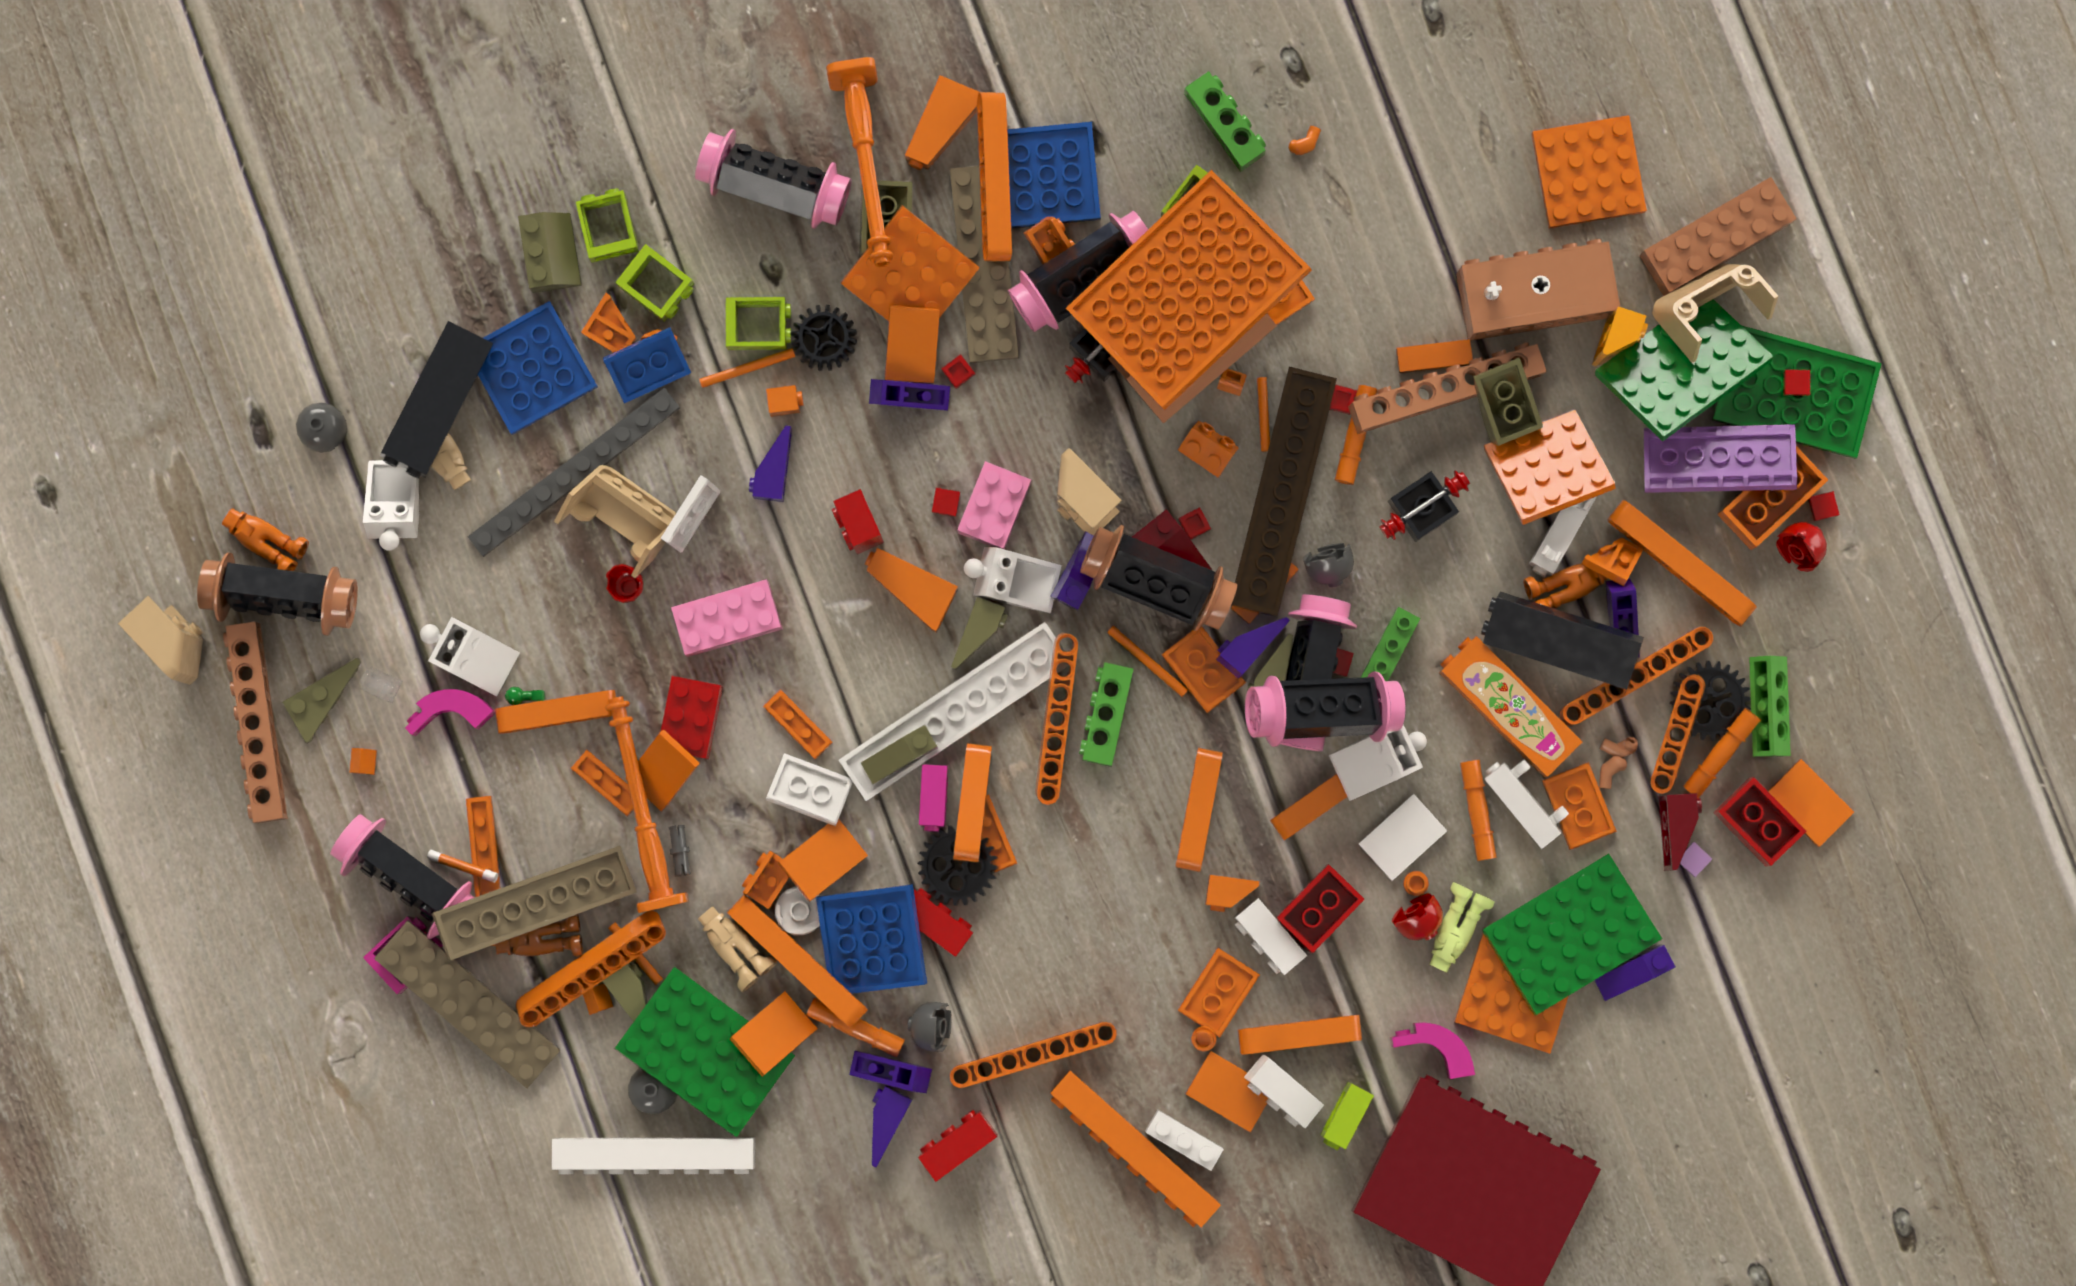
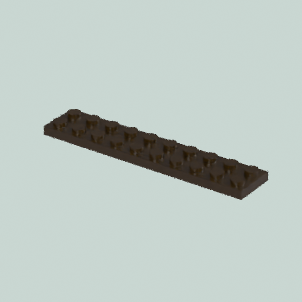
(1283, 491)

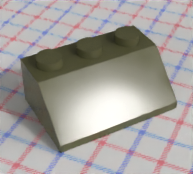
(892, 196)
(549, 251)

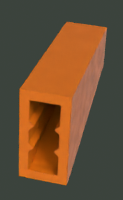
(943, 119)
(915, 588)

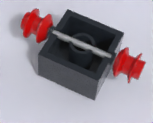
(1091, 356)
(1424, 506)

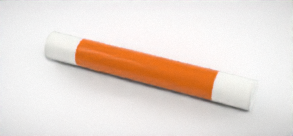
(462, 866)

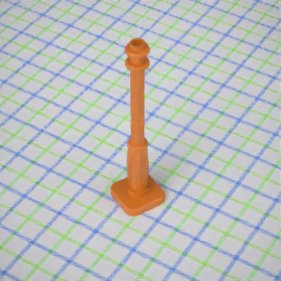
(852, 78)
(648, 840)

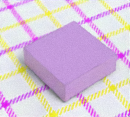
(1695, 859)

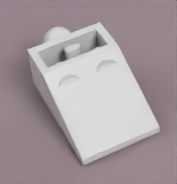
(390, 504)
(1014, 579)
(474, 657)
(1373, 764)

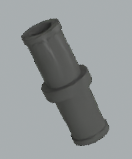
(679, 850)

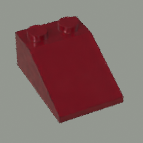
(1169, 536)
(1677, 823)

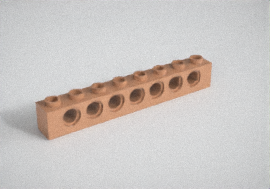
(1366, 419)
(233, 638)

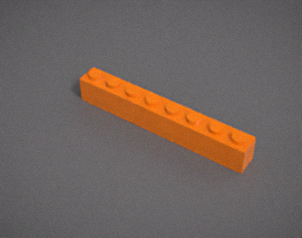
(1134, 1148)

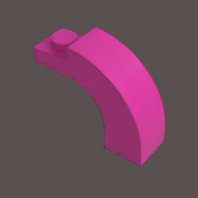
(470, 706)
(1454, 1051)

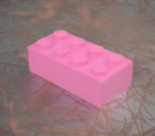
(726, 618)

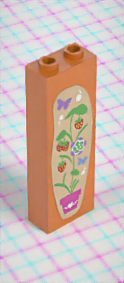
(1509, 706)

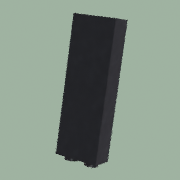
(436, 400)
(1562, 639)

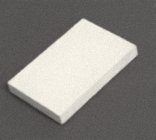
(690, 514)
(809, 789)
(1402, 837)

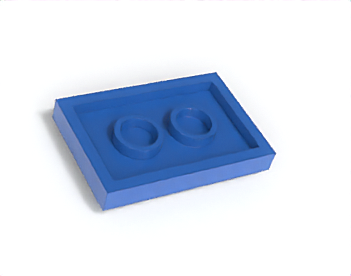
(647, 365)

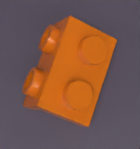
(1048, 238)
(1208, 448)
(767, 880)

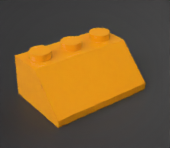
(1620, 332)

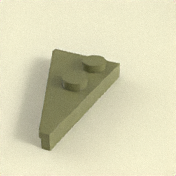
(311, 705)

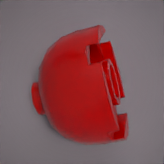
(1803, 545)
(1420, 919)

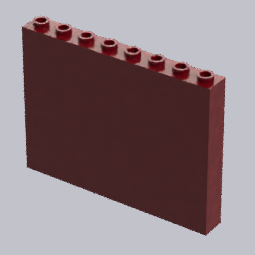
(1476, 1187)

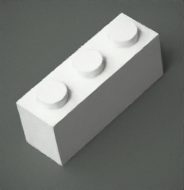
(1269, 937)
(1283, 1092)
(1184, 1140)

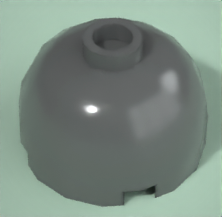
(321, 427)
(1330, 565)
(930, 1026)
(649, 1094)

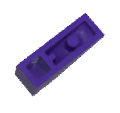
(909, 394)
(772, 472)
(1072, 584)
(1622, 606)
(1246, 648)
(1635, 972)
(890, 1072)
(887, 1116)

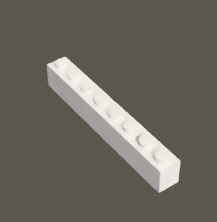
(653, 1154)

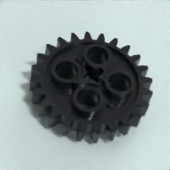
(1717, 722)
(972, 882)

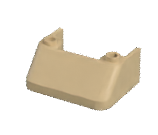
(1681, 305)
(1084, 495)
(624, 509)
(166, 639)

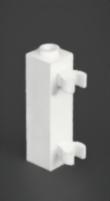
(1559, 538)
(1523, 804)

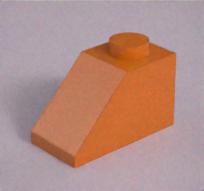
(1227, 891)

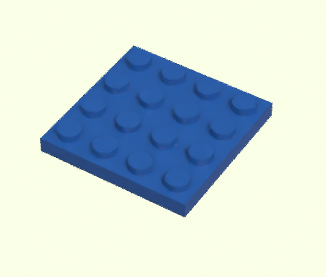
(1052, 174)
(533, 368)
(872, 938)

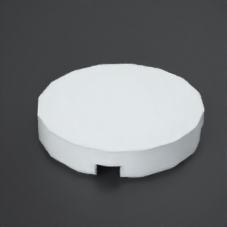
(796, 913)

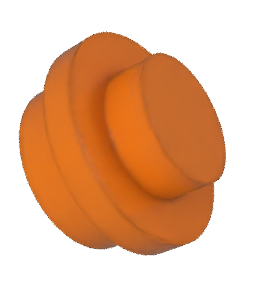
(1416, 883)
(1203, 1038)

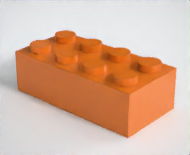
(1760, 512)

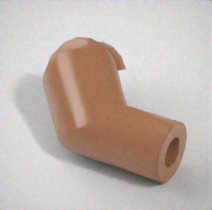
(1620, 749)
(1610, 768)

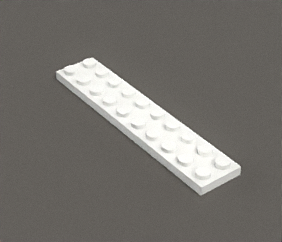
(962, 705)

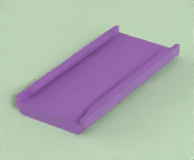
(1721, 459)

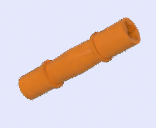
(1353, 446)
(1722, 752)
(1478, 810)
(861, 1030)

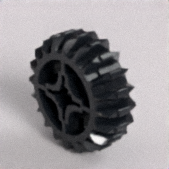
(828, 327)

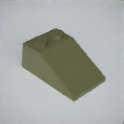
(1506, 402)

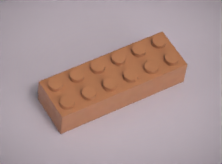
(1718, 236)

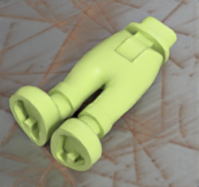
(1453, 940)

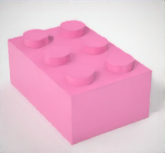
(994, 506)

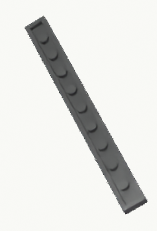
(573, 472)

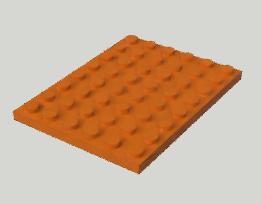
(1188, 289)

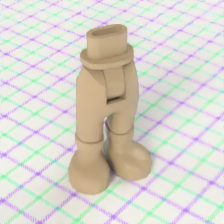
(450, 464)
(725, 936)

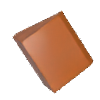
(1232, 382)
(363, 761)
(597, 999)

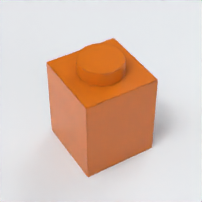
(784, 400)

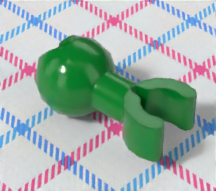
(516, 695)

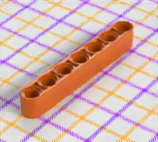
(994, 176)
(1682, 563)
(1647, 671)
(1060, 730)
(797, 961)
(590, 969)
(1023, 1063)

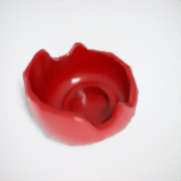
(622, 585)

